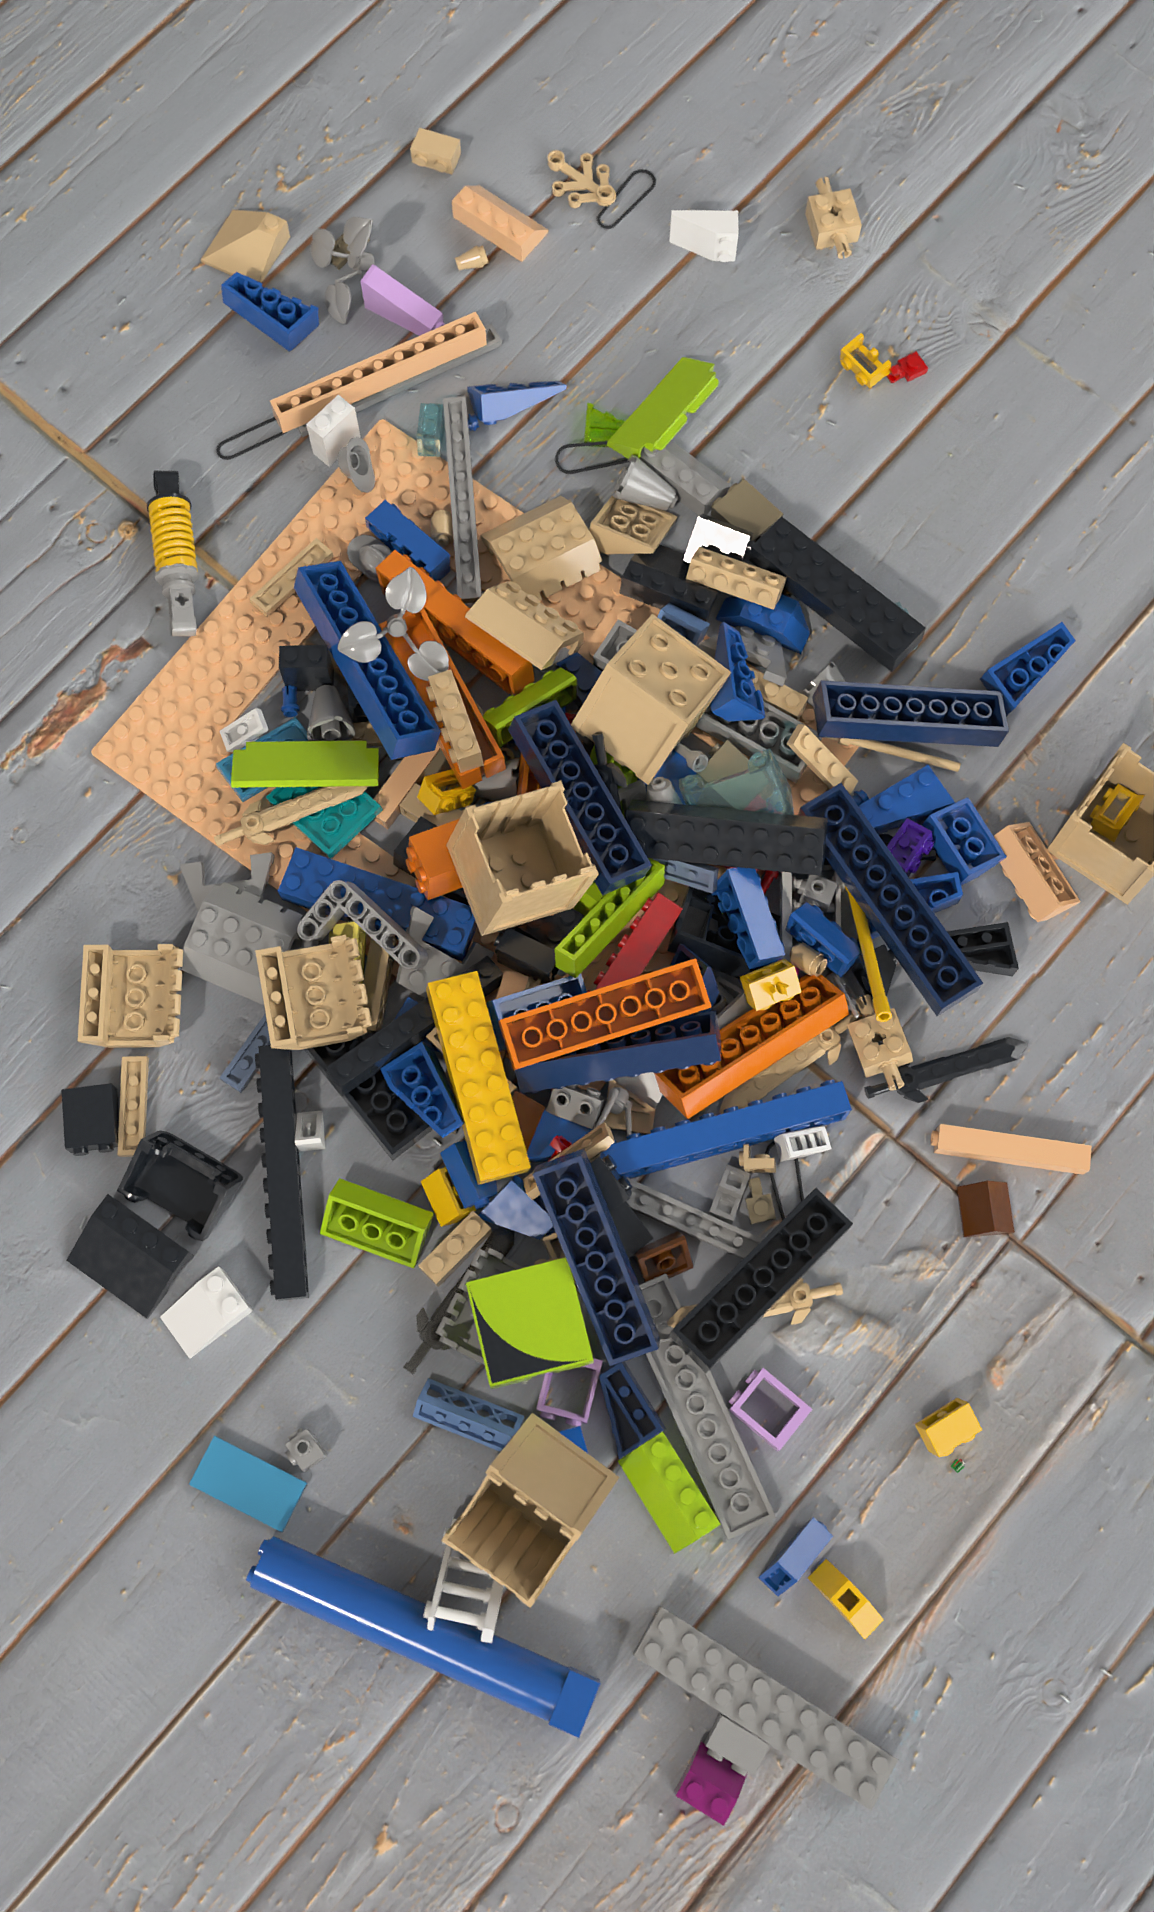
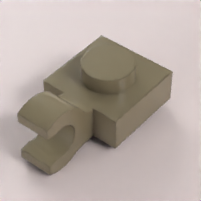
(759, 1206)

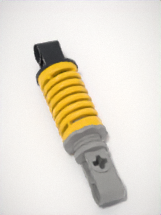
(174, 550)

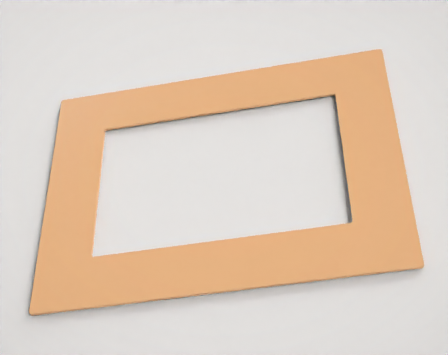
(172, 729)

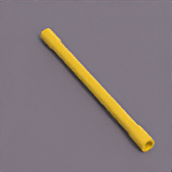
(880, 1000)

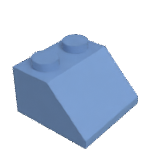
(684, 623)

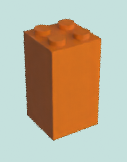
(432, 861)

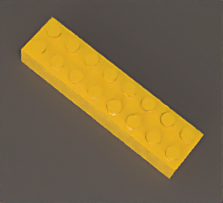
(477, 1077)

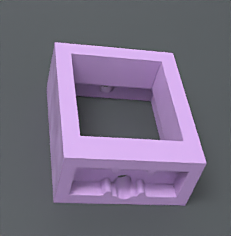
(571, 1418)
(791, 1425)

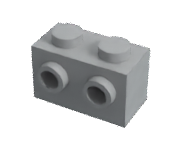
(577, 1105)
(737, 1745)

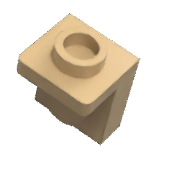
(760, 1164)

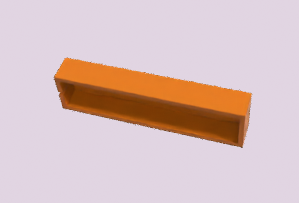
(421, 630)

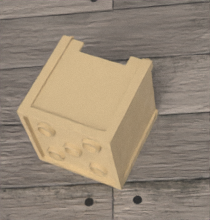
(650, 697)
(519, 859)
(1128, 862)
(531, 1508)

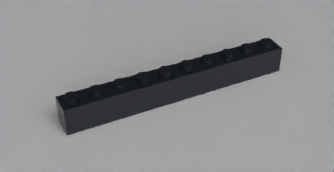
(283, 1174)

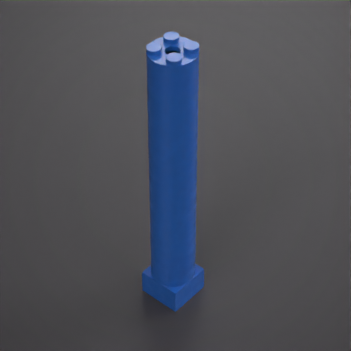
(398, 1624)

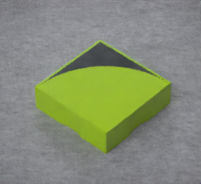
(529, 1323)

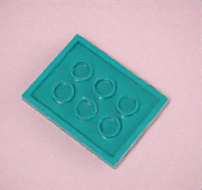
(333, 826)

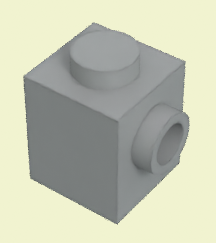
(817, 891)
(304, 1449)

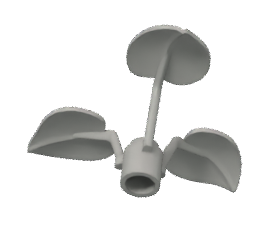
(356, 237)
(404, 593)

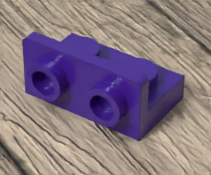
(910, 845)

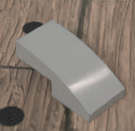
(729, 1194)

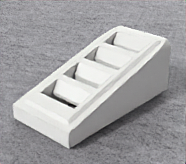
(787, 1146)

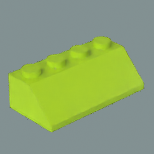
(554, 685)
(376, 1223)
(669, 1492)

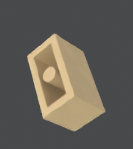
(435, 151)

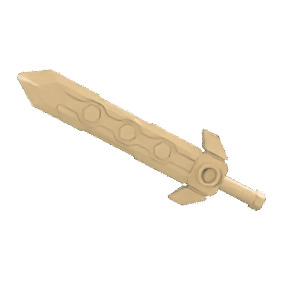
(257, 824)
(793, 1063)
(797, 1298)

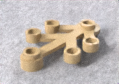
(556, 162)

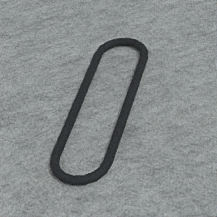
(251, 447)

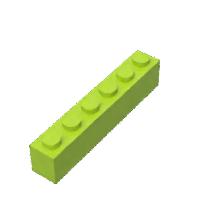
(606, 921)

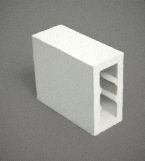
(332, 429)

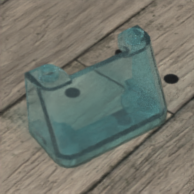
(756, 789)

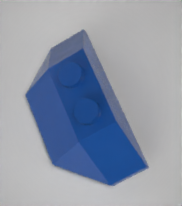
(783, 623)

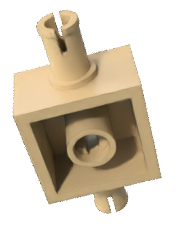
(833, 218)
(876, 1057)

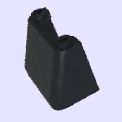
(180, 1181)

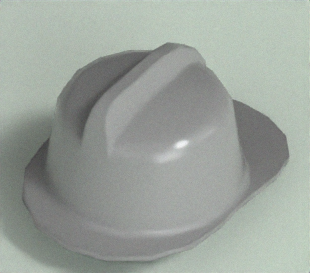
(356, 464)
(366, 554)

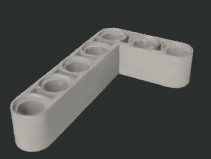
(365, 920)

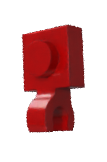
(909, 367)

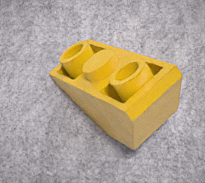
(845, 1598)

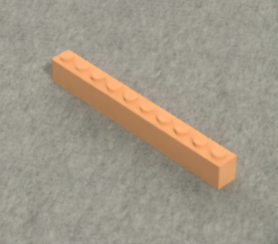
(380, 371)

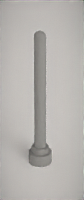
(695, 759)

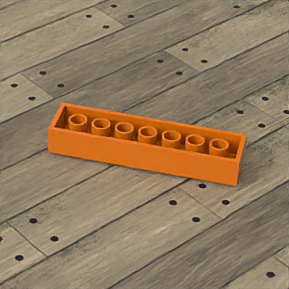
(468, 640)
(604, 1014)
(755, 1044)

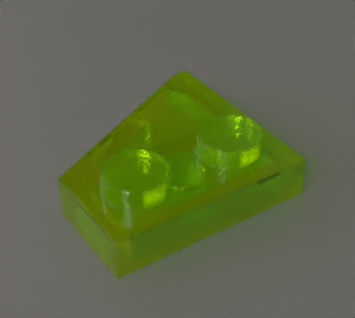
(600, 425)

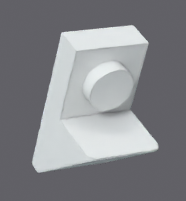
(244, 730)

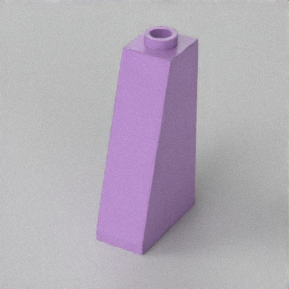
(397, 303)

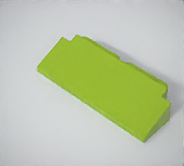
(665, 408)
(305, 764)

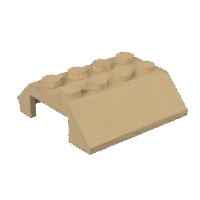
(545, 548)
(524, 624)
(313, 994)
(130, 996)

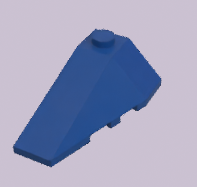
(737, 697)
(424, 1088)

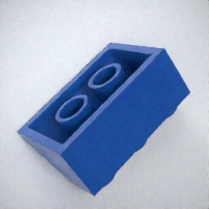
(963, 840)
(812, 928)

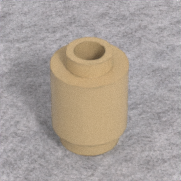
(442, 527)
(808, 959)

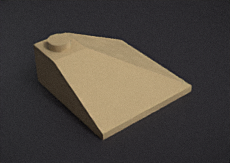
(248, 244)
(630, 527)

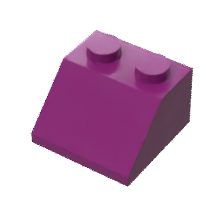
(710, 1785)

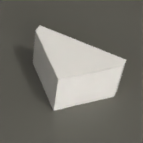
(310, 1131)

